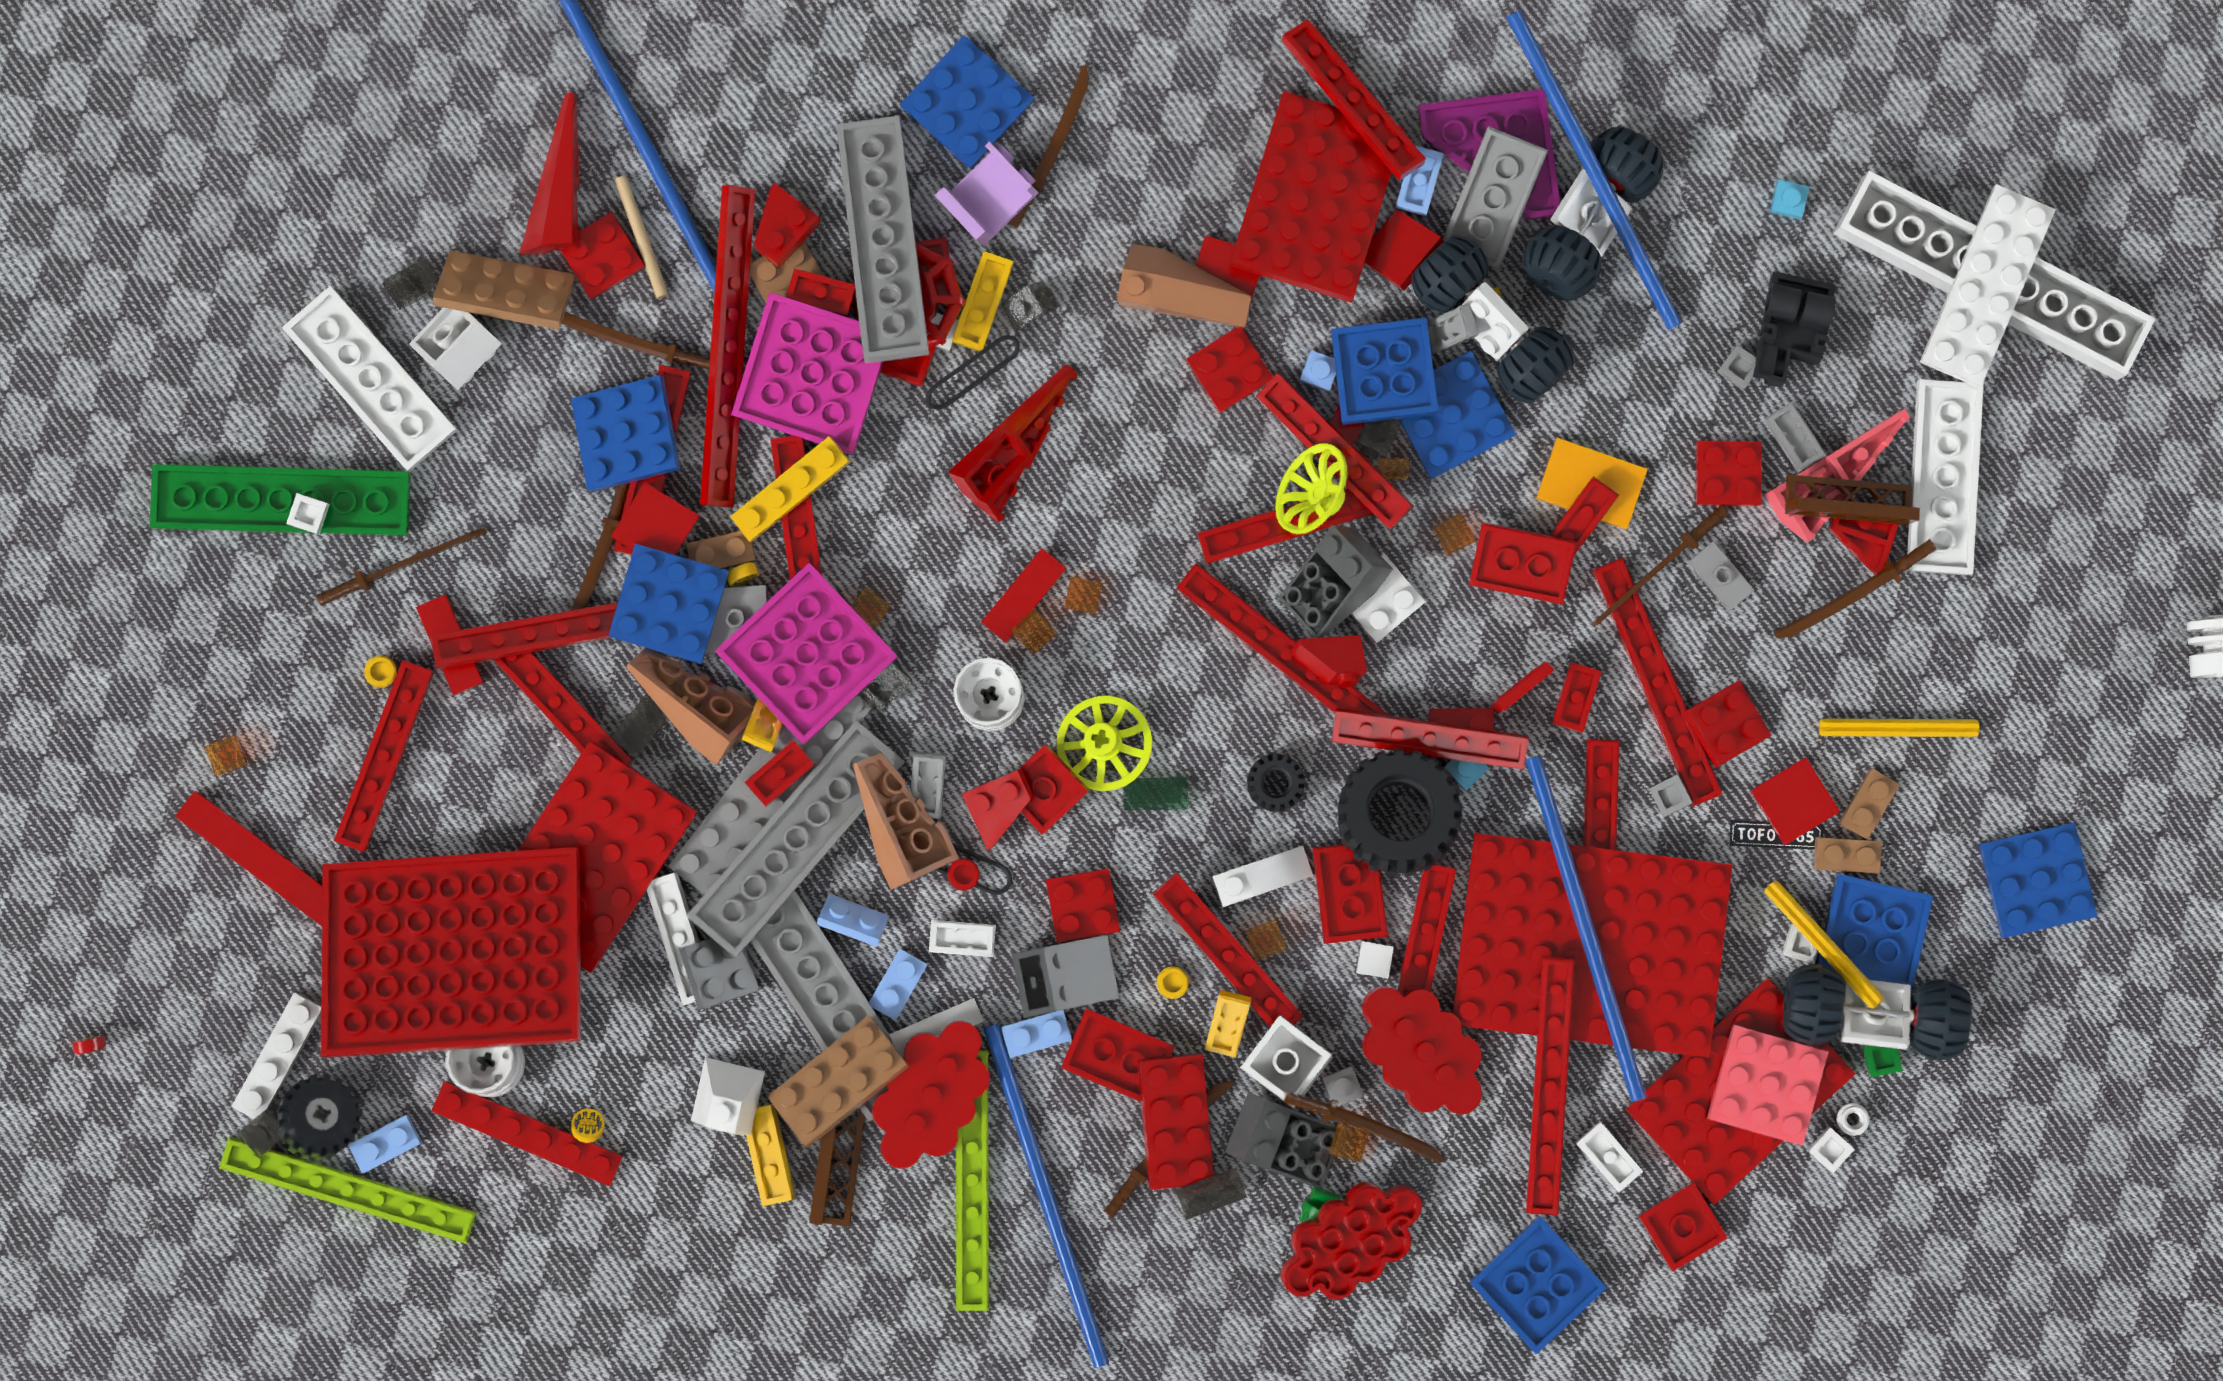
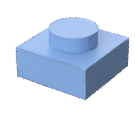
(1319, 371)

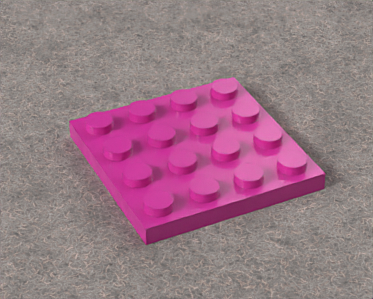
(807, 374)
(806, 653)

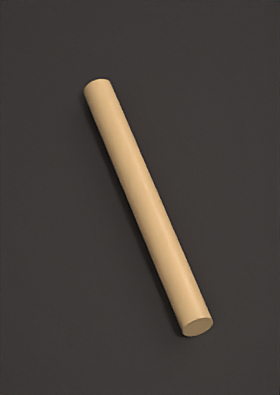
(641, 237)

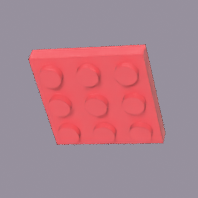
(1767, 1085)

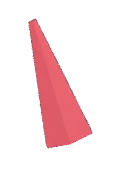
(1846, 463)

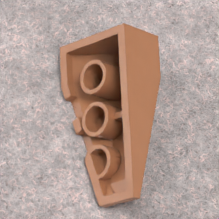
(1171, 286)
(702, 712)
(901, 830)

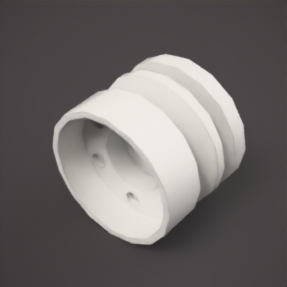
(2210, 662)
(983, 677)
(469, 1072)

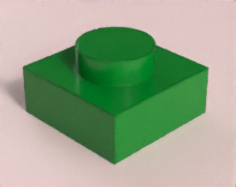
(1881, 1060)

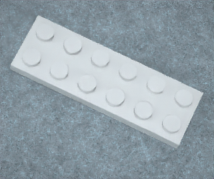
(1987, 285)
(369, 378)
(1946, 474)

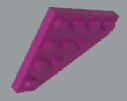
(1461, 124)

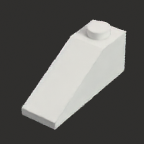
(1262, 876)

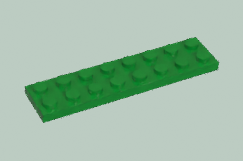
(263, 497)

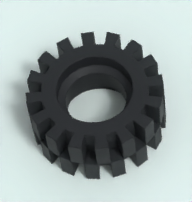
(1295, 782)

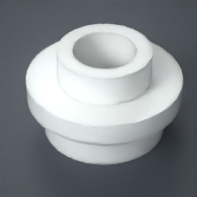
(1862, 1122)

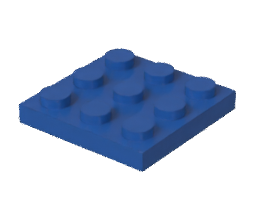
(967, 102)
(1384, 371)
(1466, 420)
(625, 433)
(668, 603)
(2037, 880)
(1878, 928)
(1537, 1284)

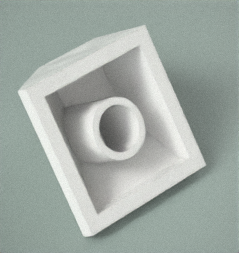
(727, 1097)

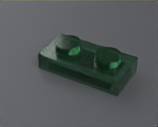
(1156, 794)

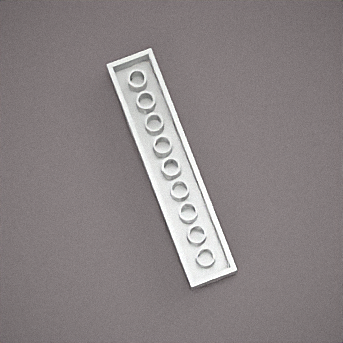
(2051, 304)

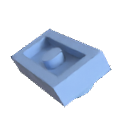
(1419, 185)
(852, 920)
(897, 984)
(1036, 1033)
(385, 1144)

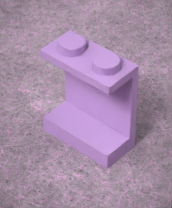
(989, 195)

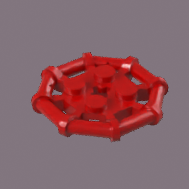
(931, 299)

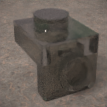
(411, 283)
(1029, 305)
(1377, 438)
(886, 687)
(261, 1132)

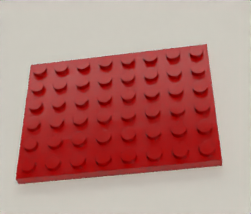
(1654, 923)
(451, 952)

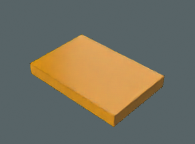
(1572, 468)

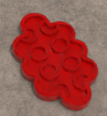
(1422, 1050)
(931, 1095)
(1351, 1240)

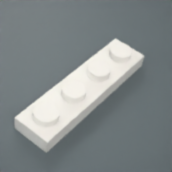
(674, 926)
(278, 1056)

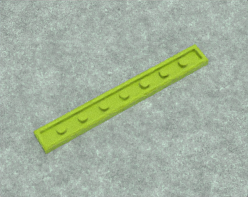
(350, 1190)
(973, 1208)

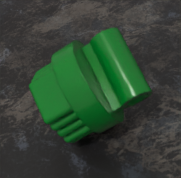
(1313, 1203)

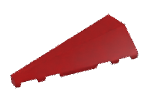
(554, 210)
(995, 465)

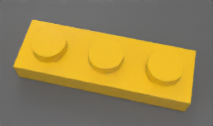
(982, 301)
(770, 1158)

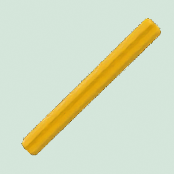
(1900, 727)
(1824, 944)

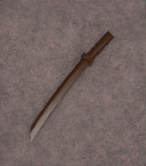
(1057, 140)
(669, 353)
(1689, 541)
(602, 548)
(1891, 572)
(362, 581)
(1332, 1111)
(1140, 1172)

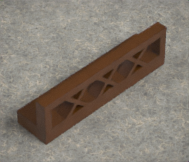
(1848, 507)
(824, 1169)

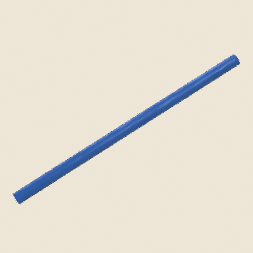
(641, 139)
(1593, 169)
(1586, 928)
(1046, 1195)

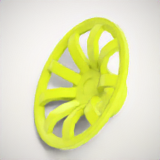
(1320, 493)
(1104, 742)

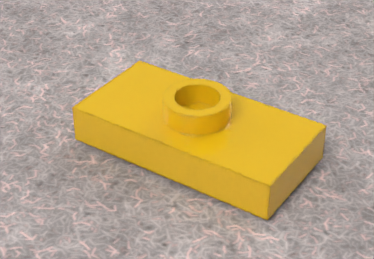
(762, 727)
(1228, 1023)

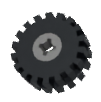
(303, 1124)

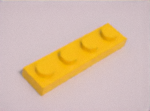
(790, 489)

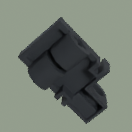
(1793, 325)

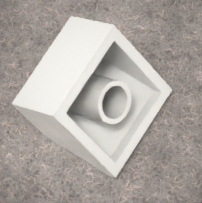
(455, 345)
(1286, 1060)

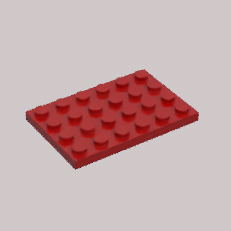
(1312, 201)
(623, 838)
(1679, 1101)

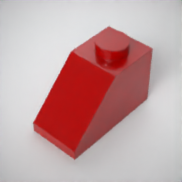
(1332, 658)

